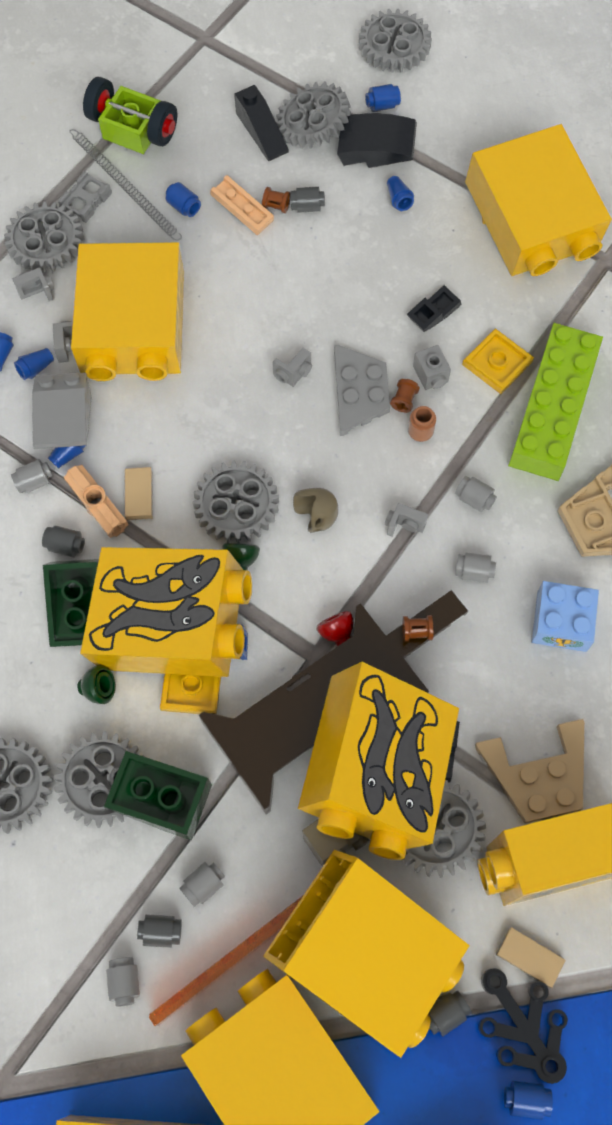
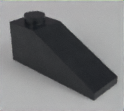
(259, 122)

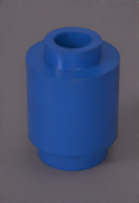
(383, 97)
(182, 199)
(528, 1100)

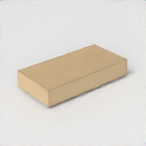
(138, 493)
(530, 957)

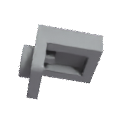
(32, 283)
(297, 368)

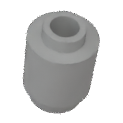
(32, 476)
(476, 493)
(475, 567)
(202, 883)
(122, 981)

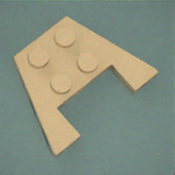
(590, 516)
(541, 786)

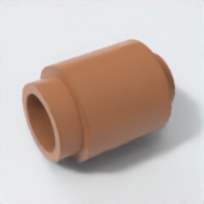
(422, 423)

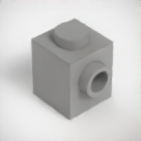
(431, 367)

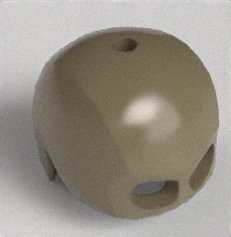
(319, 504)

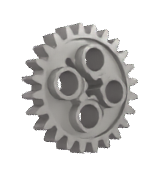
(408, 47)
(313, 115)
(26, 243)
(230, 523)
(28, 794)
(81, 797)
(461, 838)

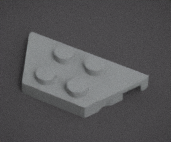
(360, 388)

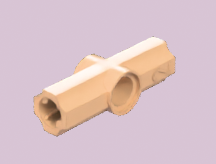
(104, 511)

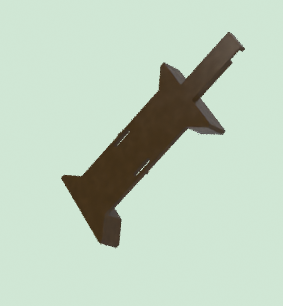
(288, 721)

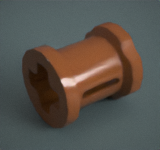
(276, 200)
(403, 400)
(425, 624)

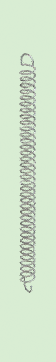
(126, 190)

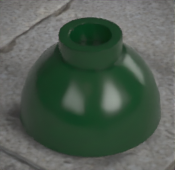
(243, 553)
(97, 685)

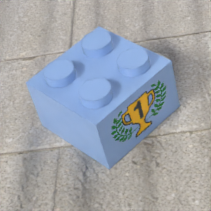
(565, 616)

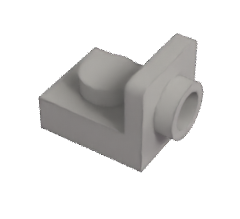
(62, 340)
(408, 517)

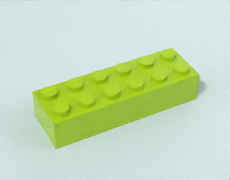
(556, 402)

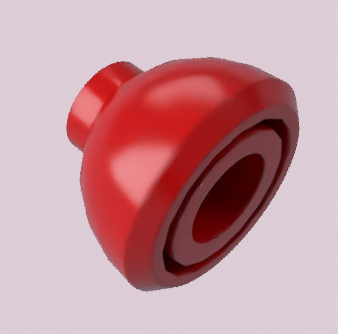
(337, 627)

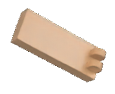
(242, 205)

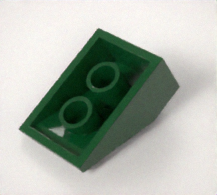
(68, 599)
(159, 795)

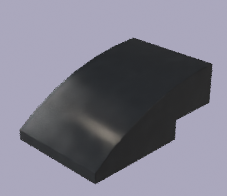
(377, 139)

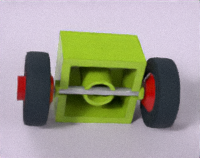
(129, 116)

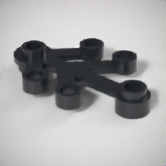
(526, 1029)

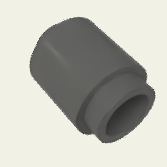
(307, 199)
(63, 541)
(159, 931)
(448, 1013)

